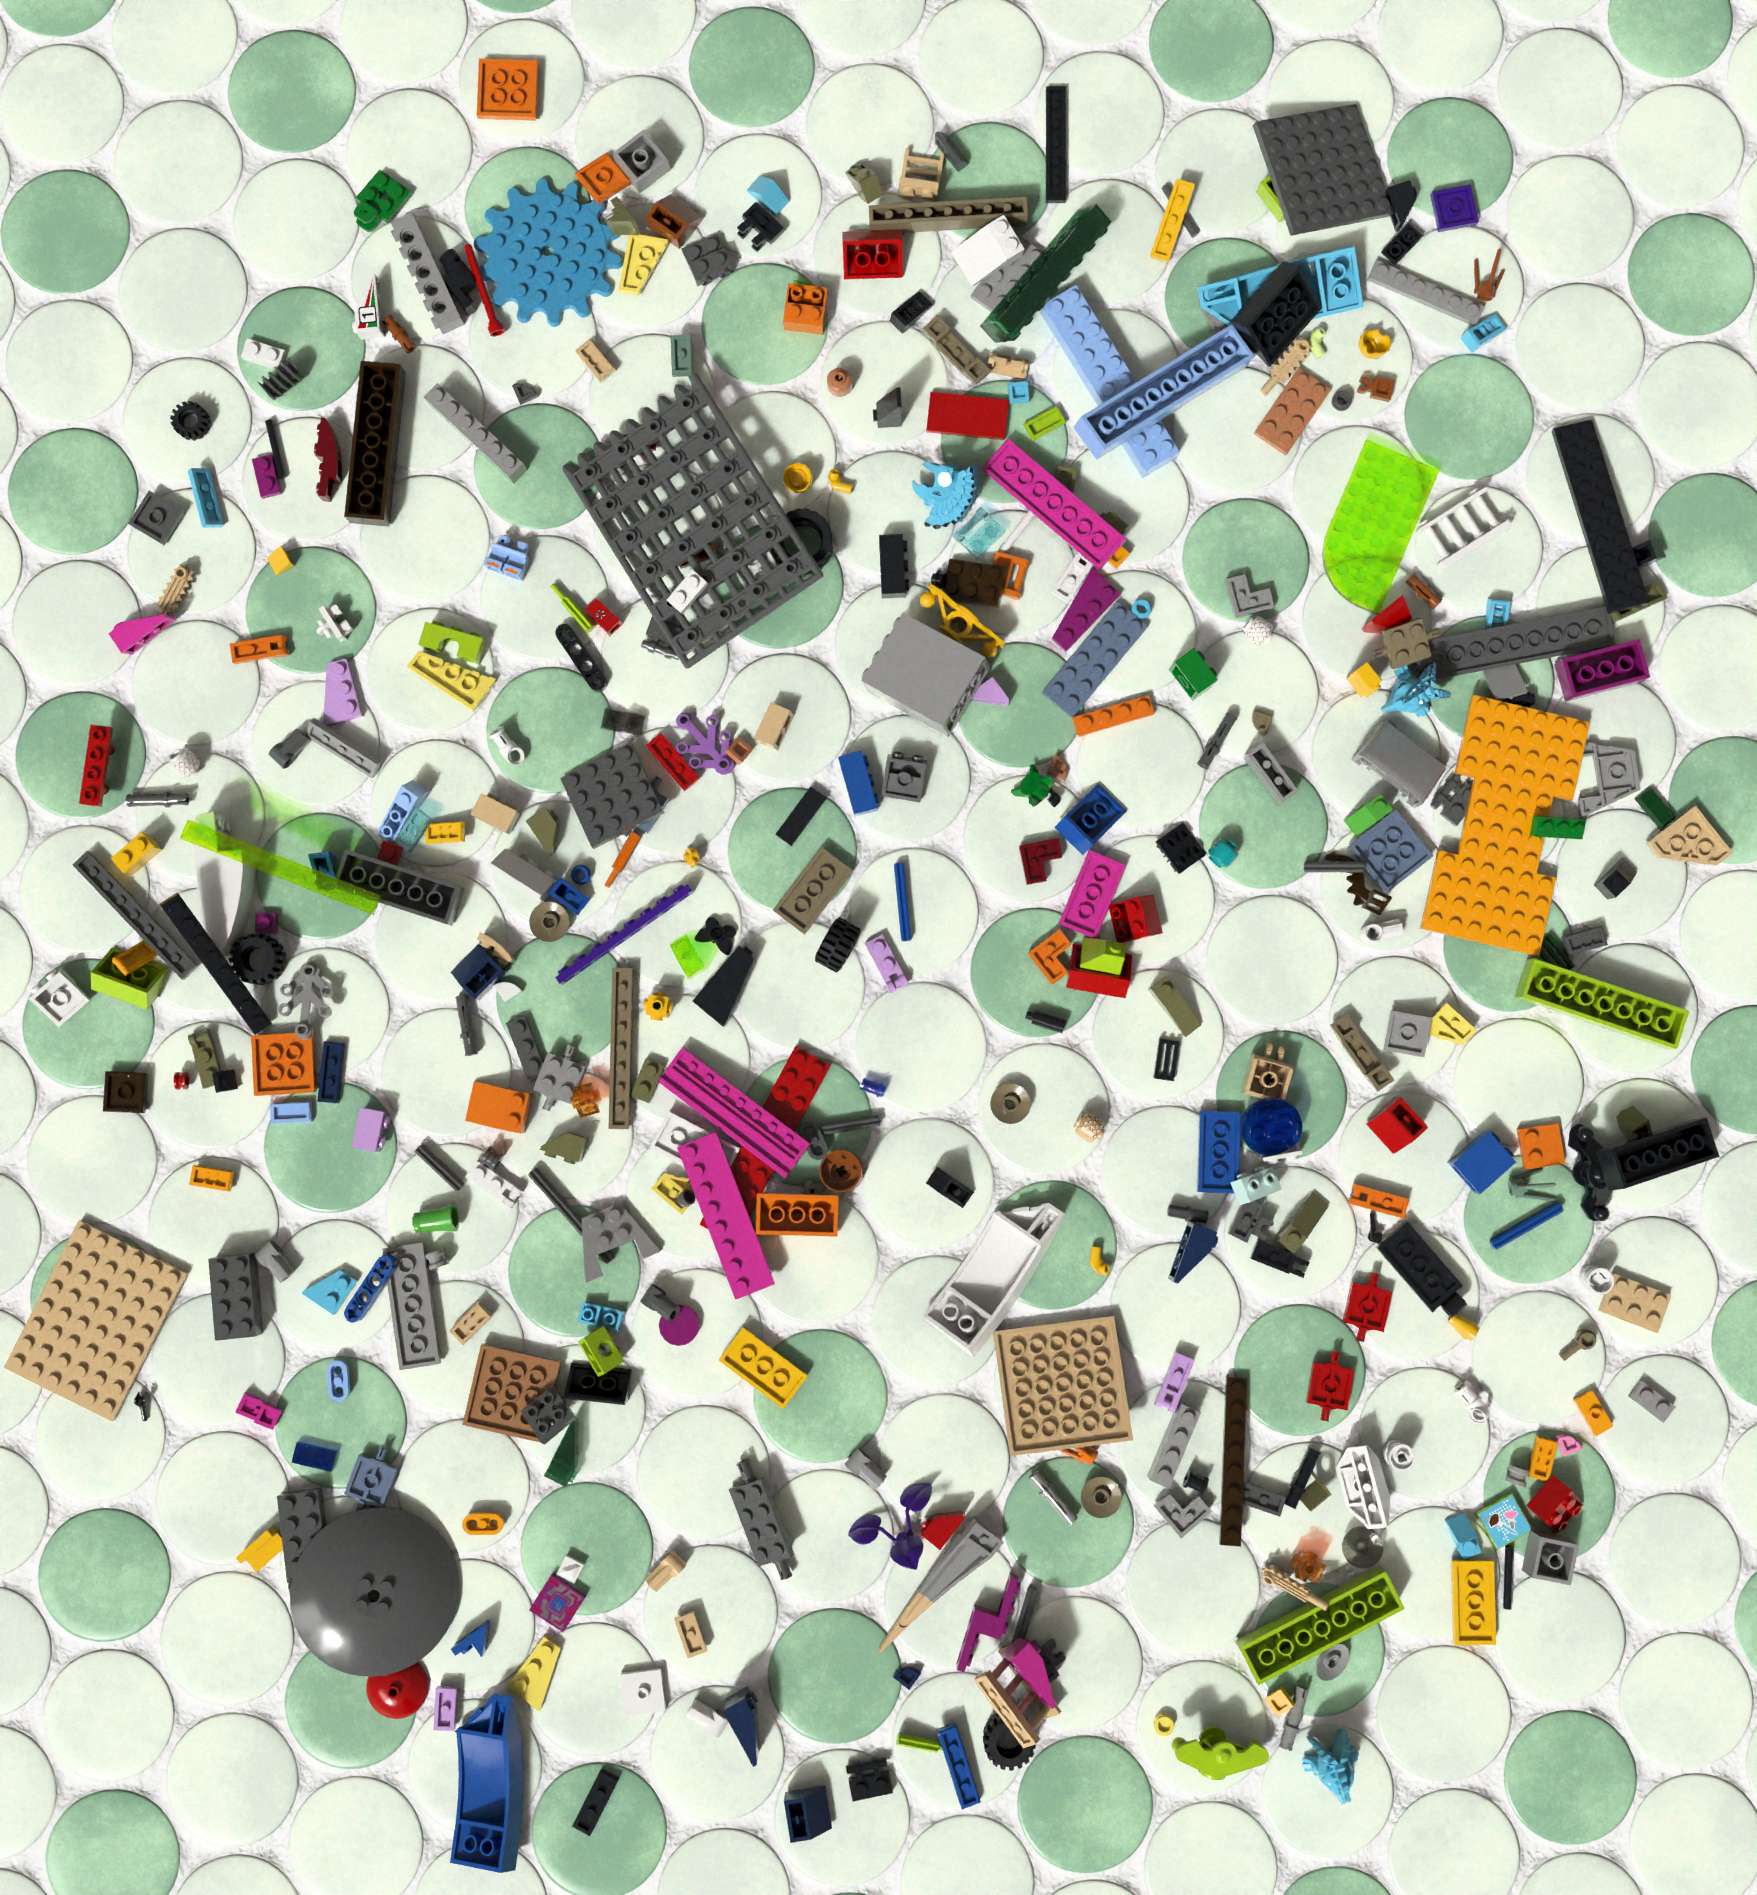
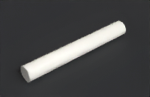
(1016, 533)

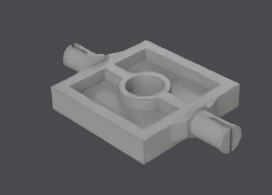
(558, 1077)

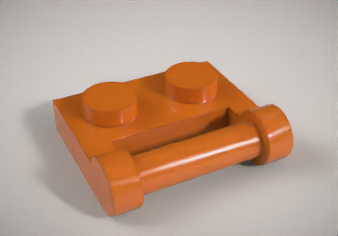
(1007, 560)

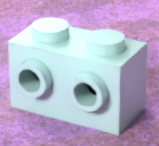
(1256, 1185)

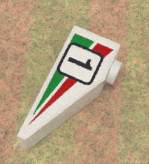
(369, 311)

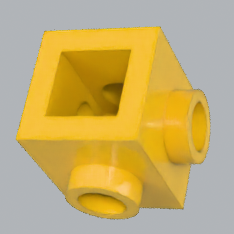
(665, 1009)

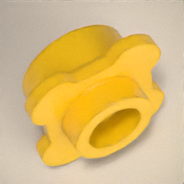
(691, 857)

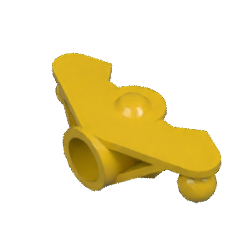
(965, 615)

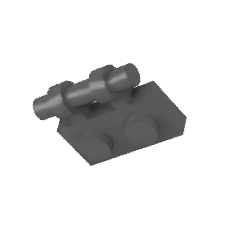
(656, 633)
(1455, 809)

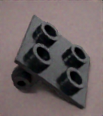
(1180, 848)

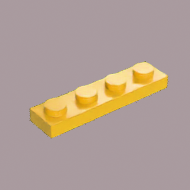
(1172, 220)

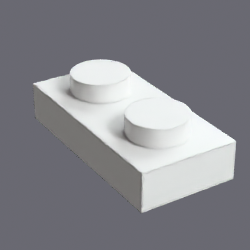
(263, 354)
(687, 591)

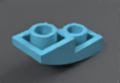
(600, 1316)

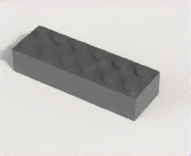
(402, 887)

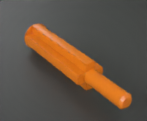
(623, 856)

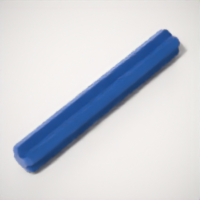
(902, 901)
(1526, 1225)

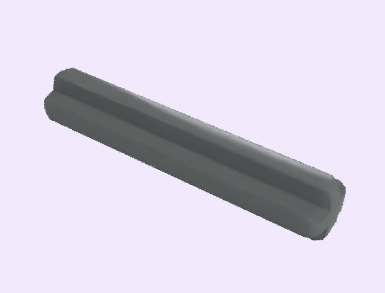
(1349, 866)
(848, 1125)
(439, 1167)
(1026, 1613)

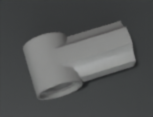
(271, 1257)
(861, 1466)

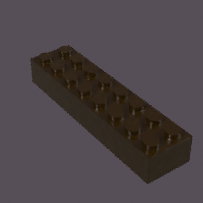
(375, 443)

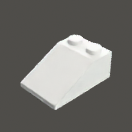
(988, 251)

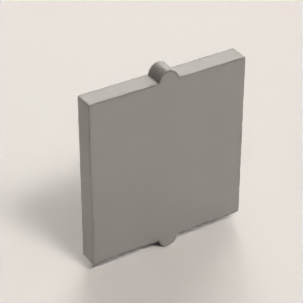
(1505, 682)

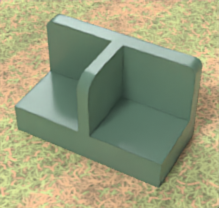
(681, 355)

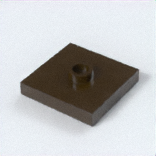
(125, 1092)

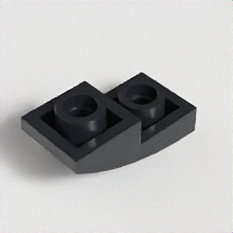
(1401, 244)

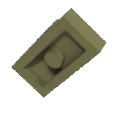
(622, 221)

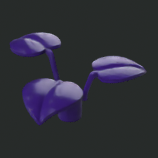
(907, 1547)

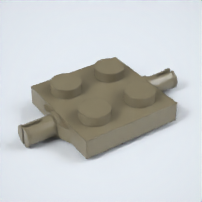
(1406, 643)

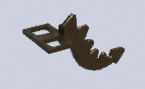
(1358, 887)

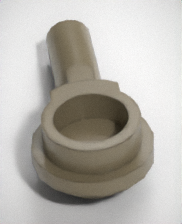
(1584, 1340)

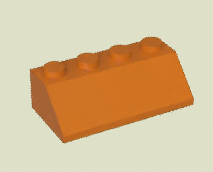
(797, 1214)

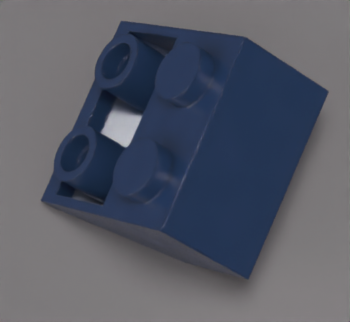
(478, 972)
(807, 1813)

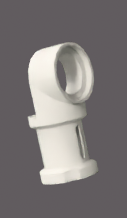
(506, 746)
(1472, 1402)

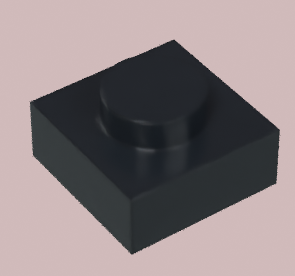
(224, 1081)

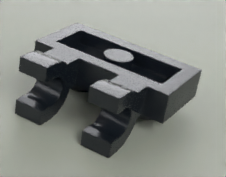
(763, 223)

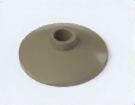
(540, 916)
(1017, 1111)
(1101, 1507)

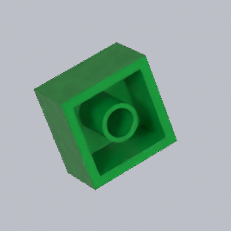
(1193, 673)

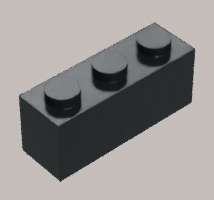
(893, 566)

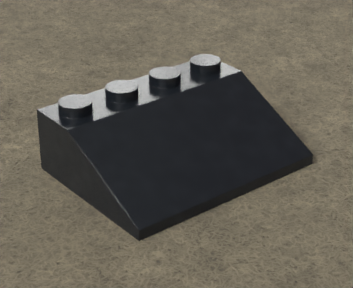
(1277, 312)

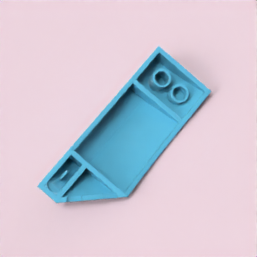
(1330, 274)

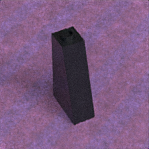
(724, 988)

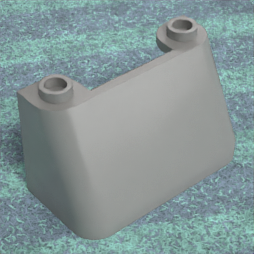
(1400, 762)

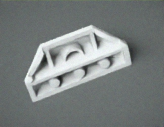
(1364, 1486)

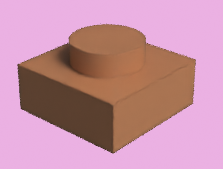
(739, 750)

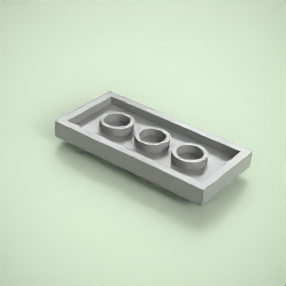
(995, 287)

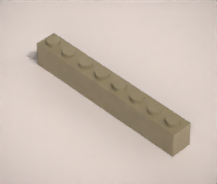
(947, 214)

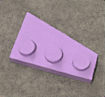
(341, 696)

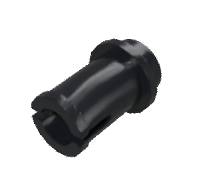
(1525, 699)

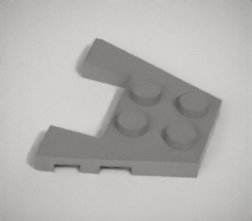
(1615, 776)
(607, 1231)

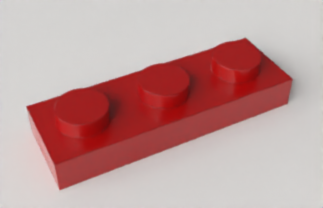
(672, 762)

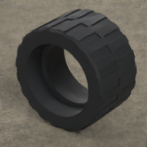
(812, 519)

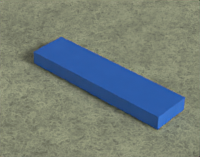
(958, 1765)

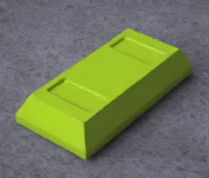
(1044, 423)

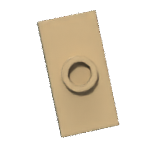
(595, 360)
(471, 1323)

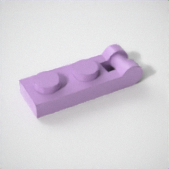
(886, 962)
(1174, 1381)

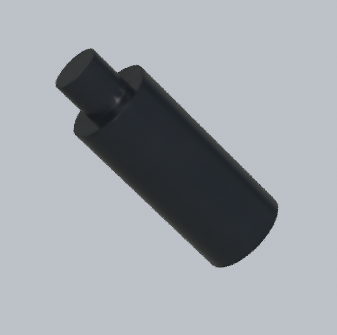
(1046, 1021)

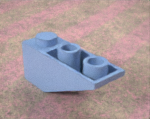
(407, 799)

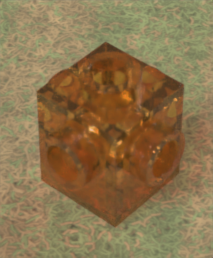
(586, 1100)
(1307, 1566)

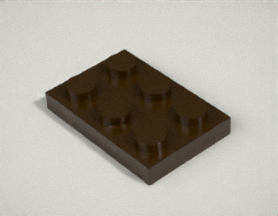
(975, 582)

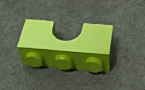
(436, 636)

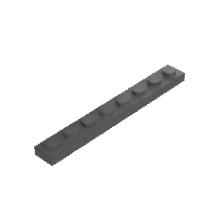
(135, 915)

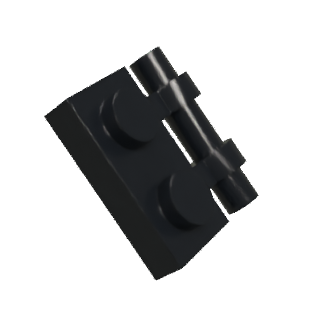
(870, 1784)

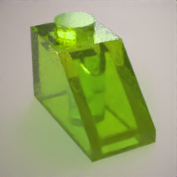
(687, 957)

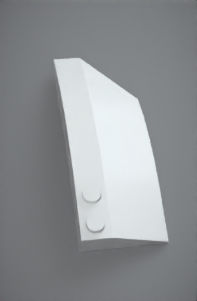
(993, 1275)

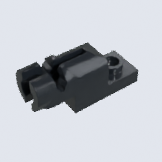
(458, 279)

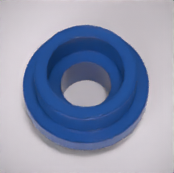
(581, 868)

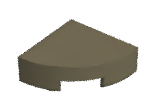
(1261, 721)

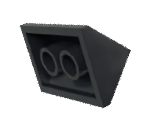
(608, 1388)

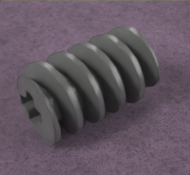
(280, 379)

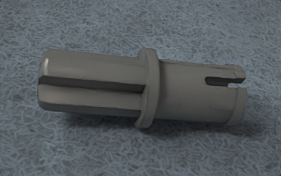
(1187, 1213)

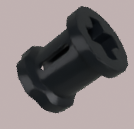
(1195, 1482)

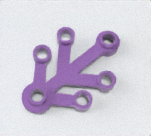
(706, 746)

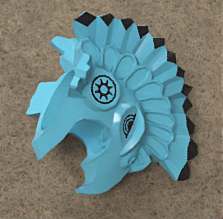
(950, 495)
(1413, 693)
(1334, 1765)

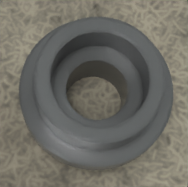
(1345, 397)

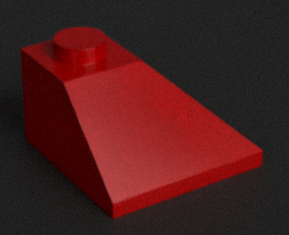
(1391, 616)

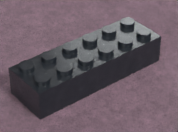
(1657, 1154)

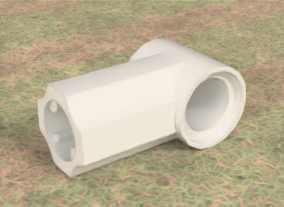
(1382, 931)
(712, 1720)

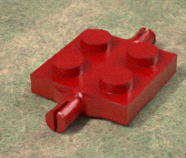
(1367, 1307)
(1330, 1386)

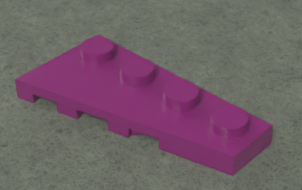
(1088, 605)

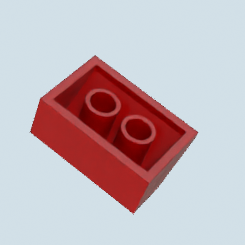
(872, 254)
(1098, 981)

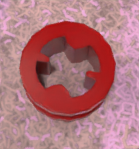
(181, 1080)

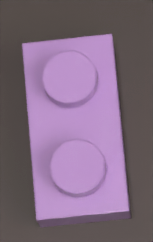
(445, 1708)

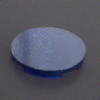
(1271, 1126)

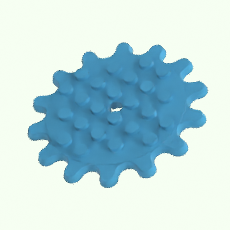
(551, 281)

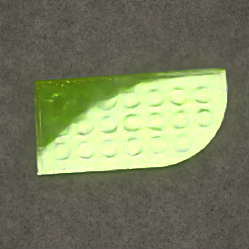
(1375, 524)

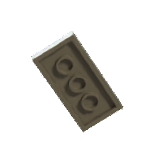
(813, 890)

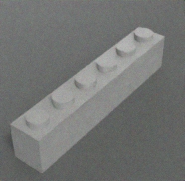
(475, 433)

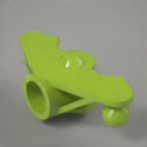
(1217, 1756)

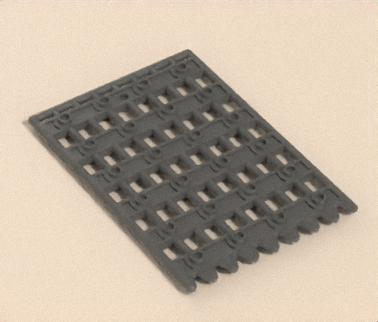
(717, 526)

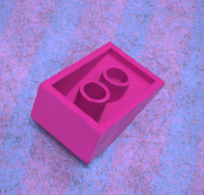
(1029, 1665)

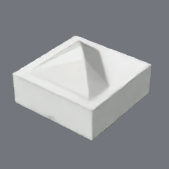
(570, 1568)

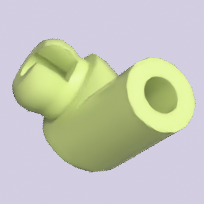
(1315, 341)

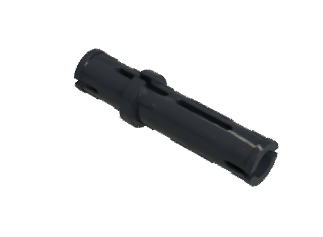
(1302, 1477)

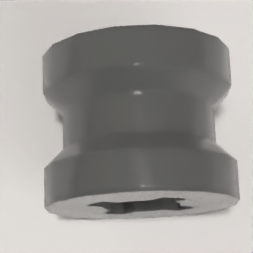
(491, 1158)

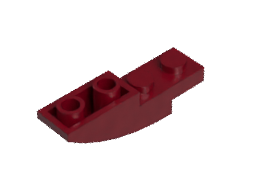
(329, 453)

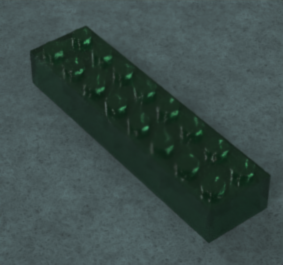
(1046, 274)

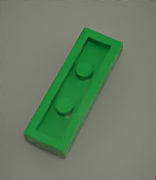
(1557, 827)

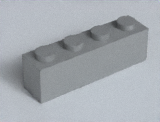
(1173, 1444)

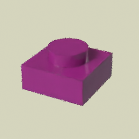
(266, 923)

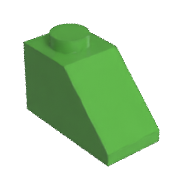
(1368, 815)

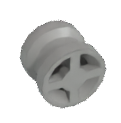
(436, 1259)
(1517, 1475)

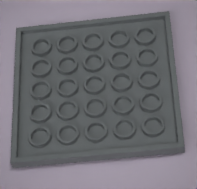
(1322, 169)

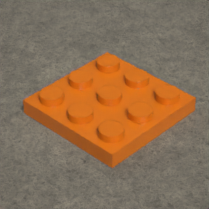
(507, 89)
(283, 1064)

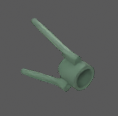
(1519, 1187)

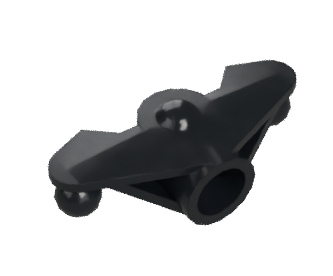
(1589, 1173)

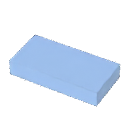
(291, 1112)

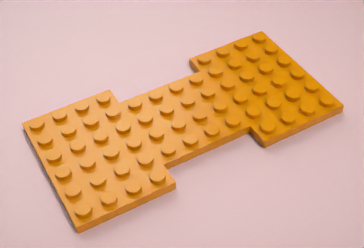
(1492, 882)

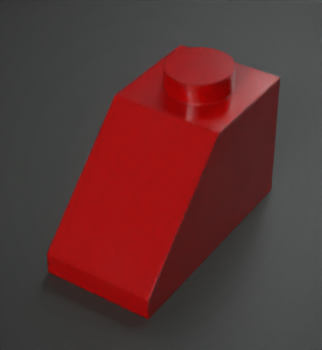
(941, 1527)

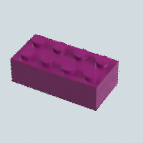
(1602, 670)

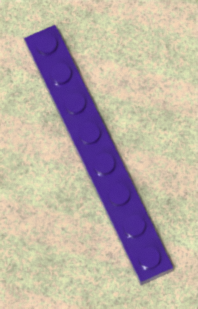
(630, 929)

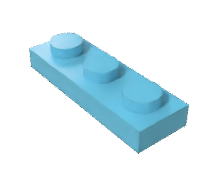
(205, 498)

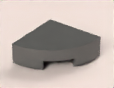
(524, 393)

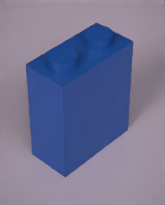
(1482, 1161)

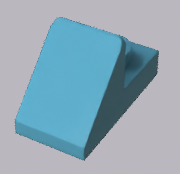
(1463, 1536)

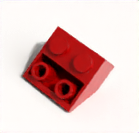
(1135, 918)
(1396, 1125)
(1555, 1505)

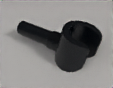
(1054, 799)
(1373, 1235)
(141, 1402)

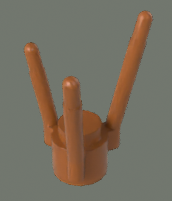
(1487, 290)

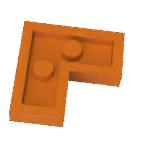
(1045, 956)

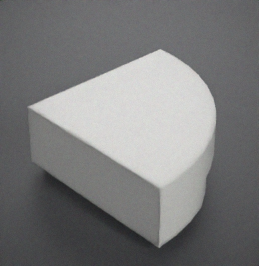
(507, 990)

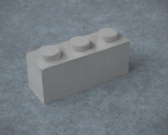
(1270, 774)

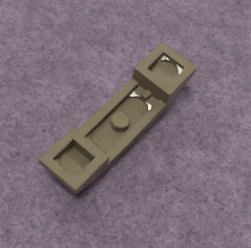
(955, 351)
(1360, 1053)

